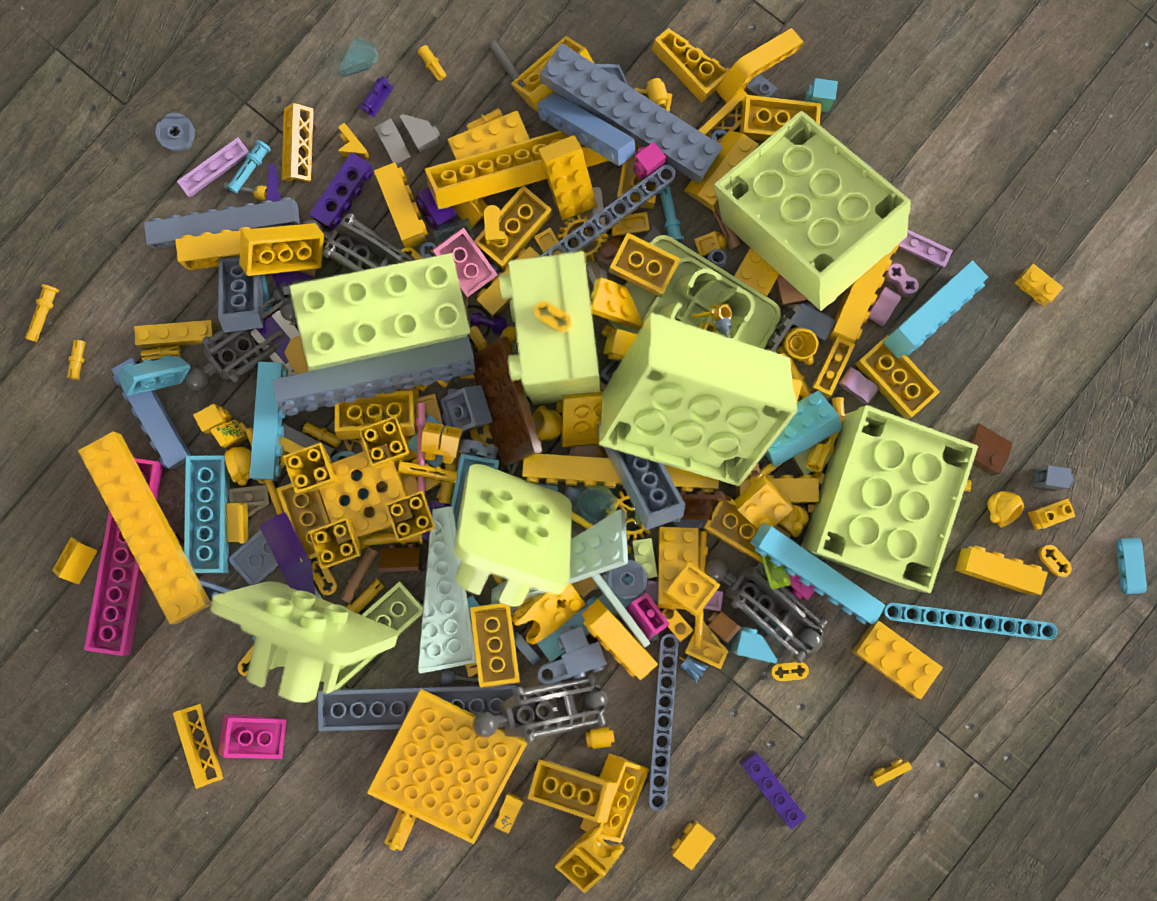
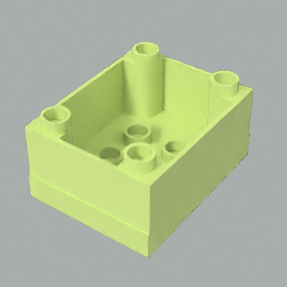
(812, 209)
(550, 360)
(697, 400)
(889, 498)

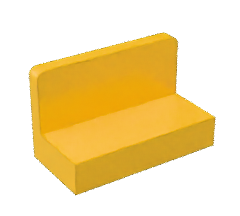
(472, 209)
(237, 522)
(74, 561)

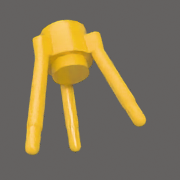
(717, 313)

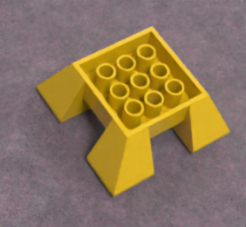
(315, 471)

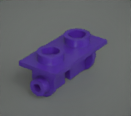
(376, 97)

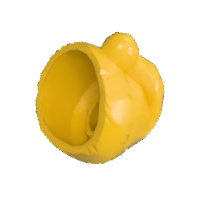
(805, 343)
(547, 423)
(238, 464)
(1005, 507)
(794, 521)

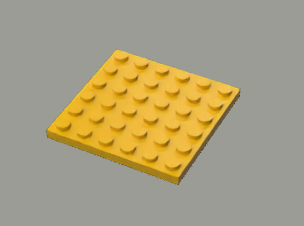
(444, 768)

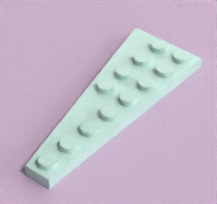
(591, 552)
(446, 619)

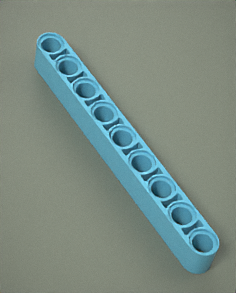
(977, 624)

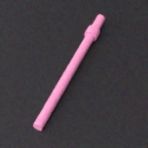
(420, 423)

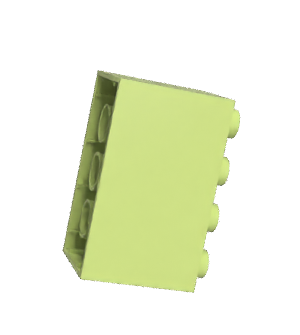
(379, 311)

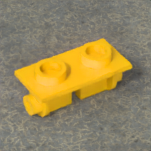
(400, 830)

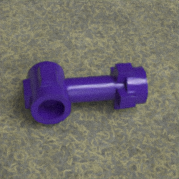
(497, 325)

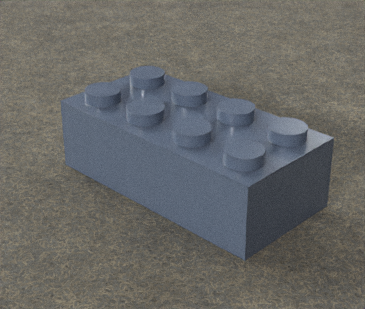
(239, 297)

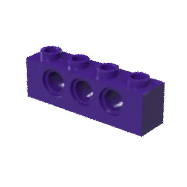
(341, 181)
(772, 789)

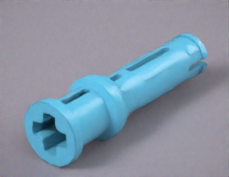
(252, 160)
(672, 224)

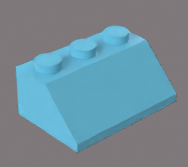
(153, 374)
(750, 644)

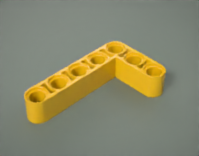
(757, 62)

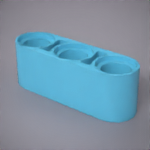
(1131, 565)

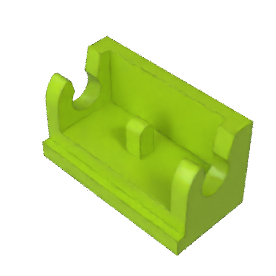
(776, 575)

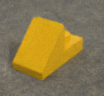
(352, 144)

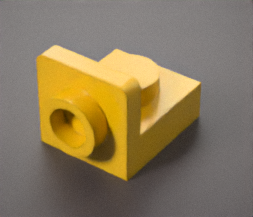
(709, 242)

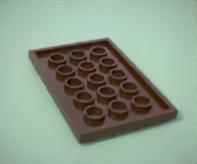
(512, 422)

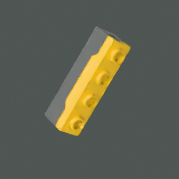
(295, 440)

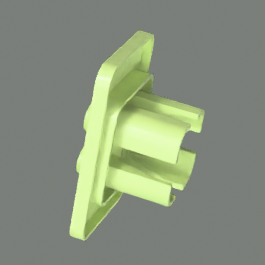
(698, 285)
(514, 533)
(301, 635)

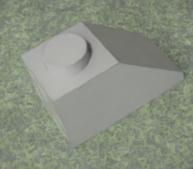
(421, 132)
(392, 142)

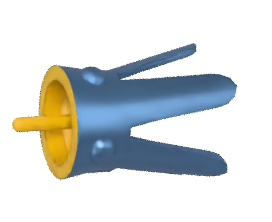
(693, 667)

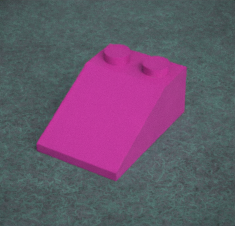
(251, 736)

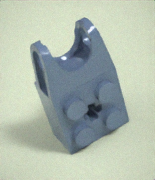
(575, 663)

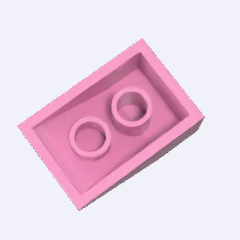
(470, 263)

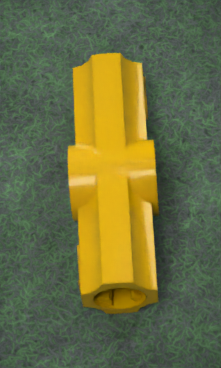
(821, 452)

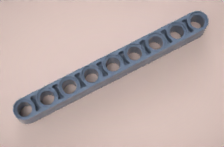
(609, 212)
(657, 750)

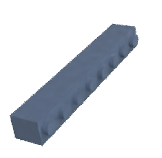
(163, 232)

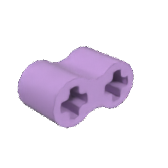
(901, 280)
(884, 306)
(858, 385)

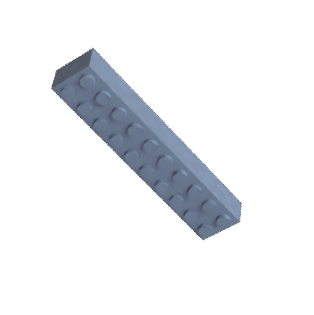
(630, 112)
(374, 376)
(390, 705)

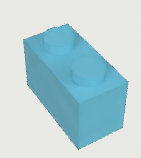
(822, 92)

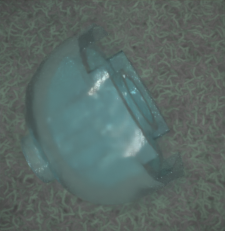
(594, 503)

